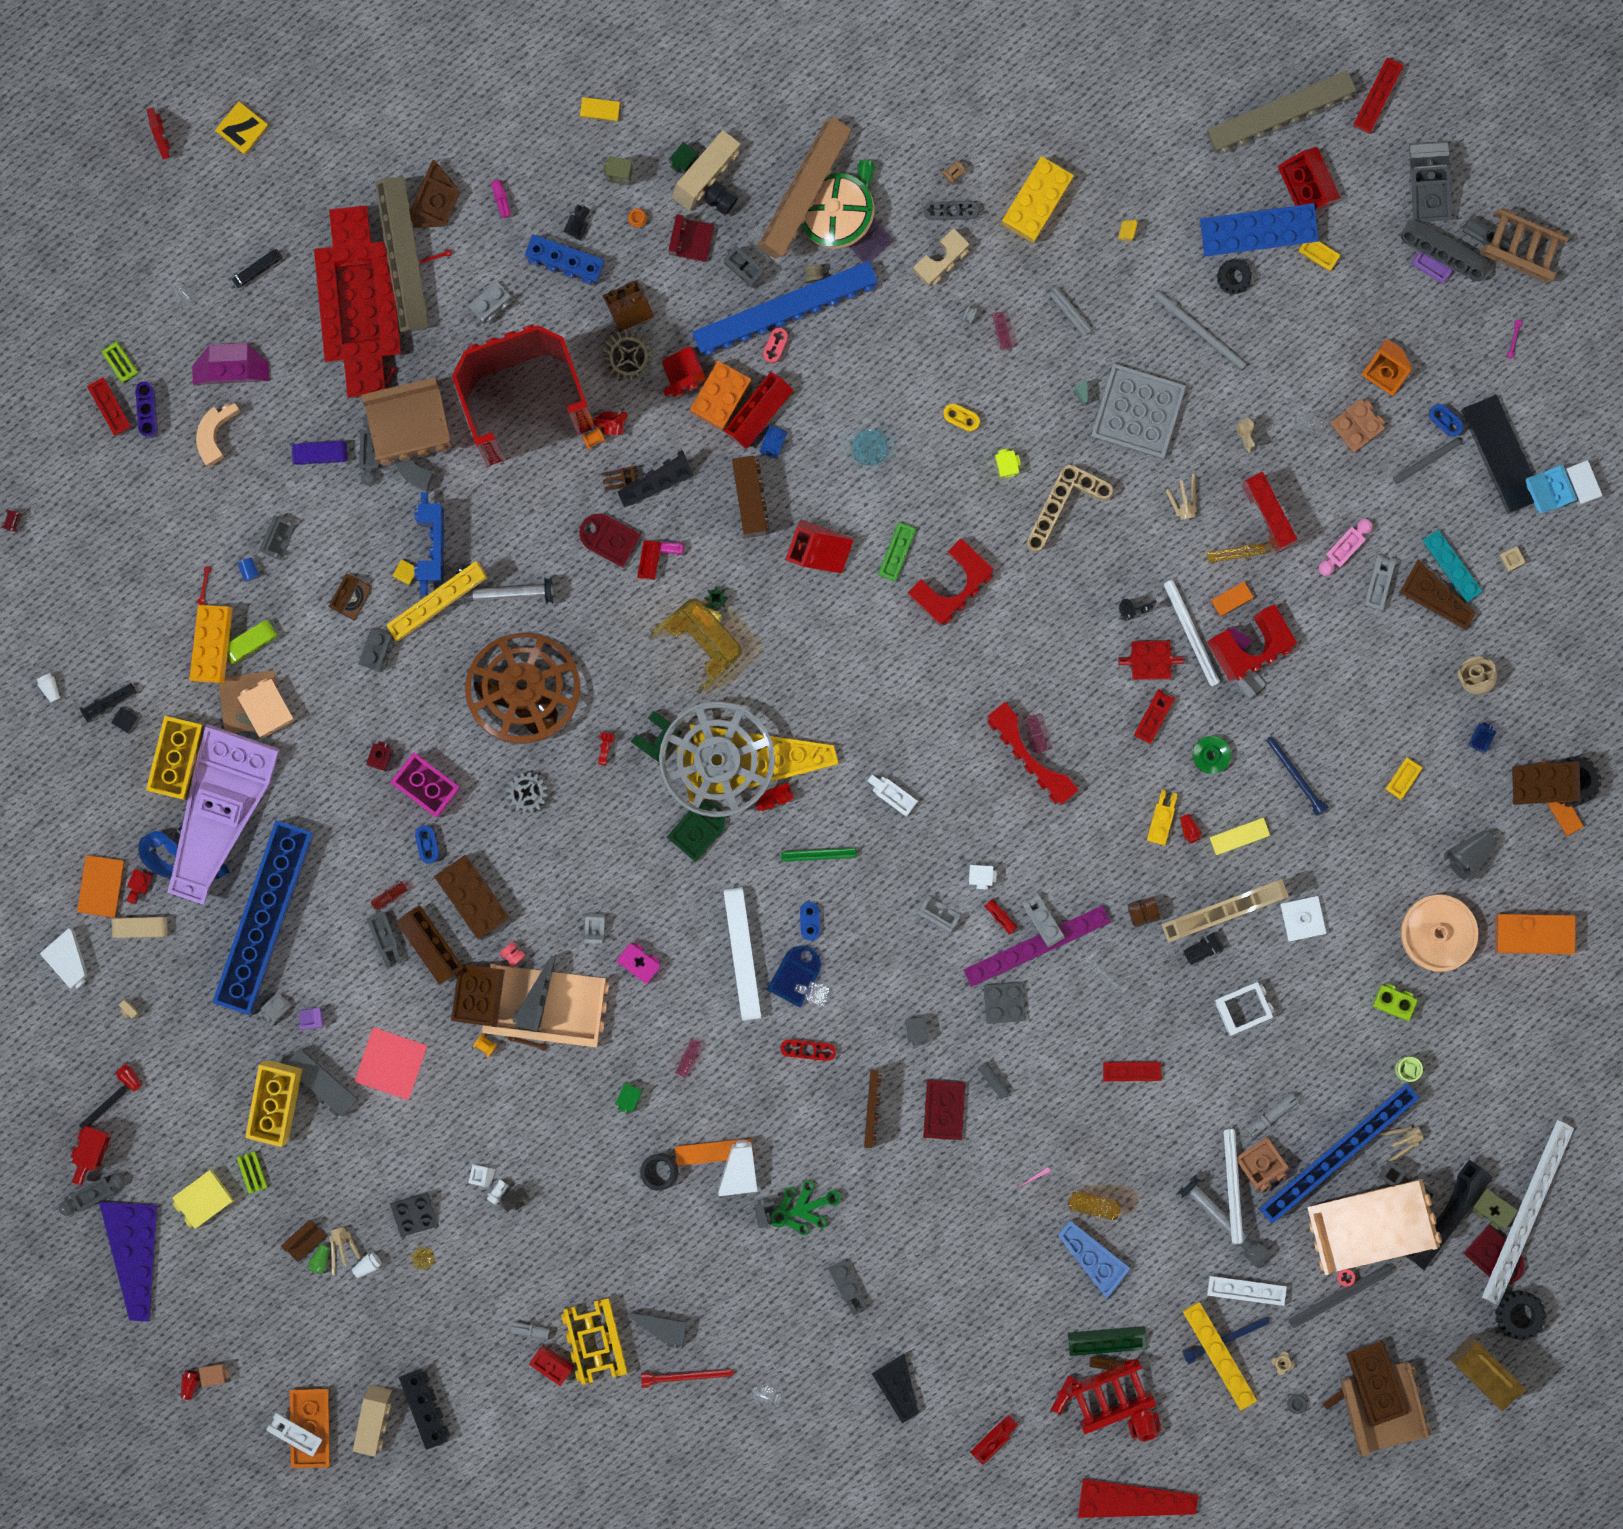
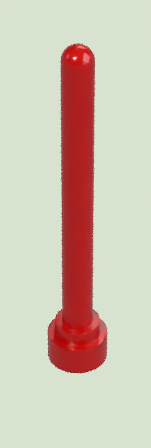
(648, 1379)

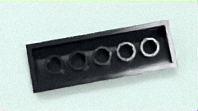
(1500, 452)

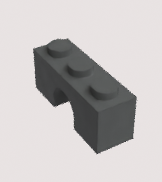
(1394, 1175)

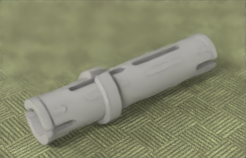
(1273, 1114)

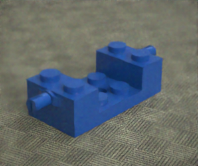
(431, 516)

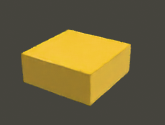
(404, 572)

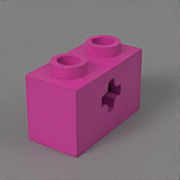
(644, 973)

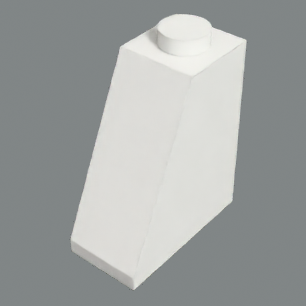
(66, 959)
(739, 1170)

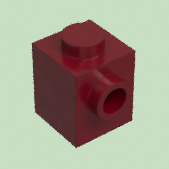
(379, 756)

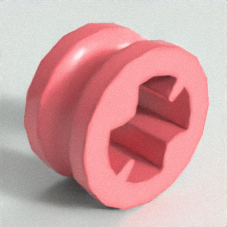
(1348, 1272)

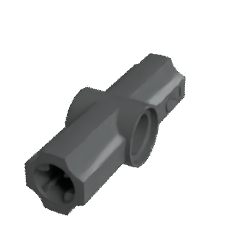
(1480, 231)

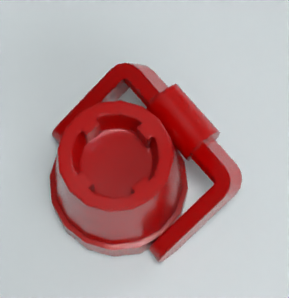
(611, 422)
(1144, 1425)

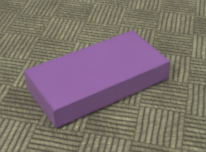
(1432, 267)

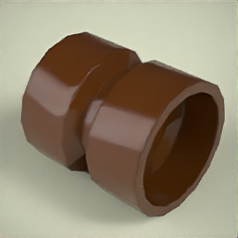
(1141, 912)

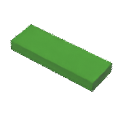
(897, 551)

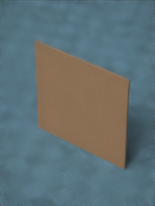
(230, 703)

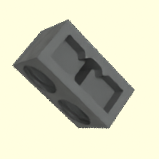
(743, 266)

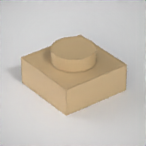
(1512, 559)
(128, 1010)

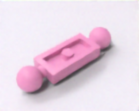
(1345, 547)

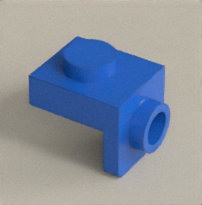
(773, 442)

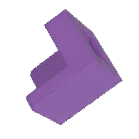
(311, 1019)

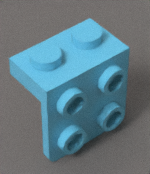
(1551, 489)

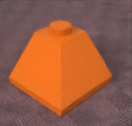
(1388, 367)

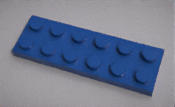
(1259, 229)

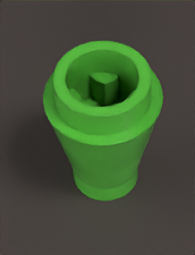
(319, 1260)

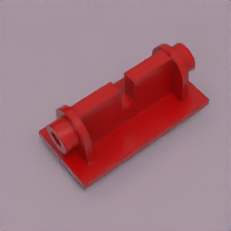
(779, 794)

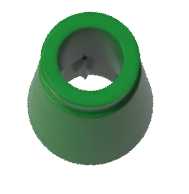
(866, 171)

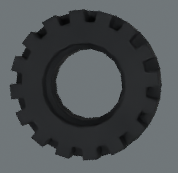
(1234, 288)

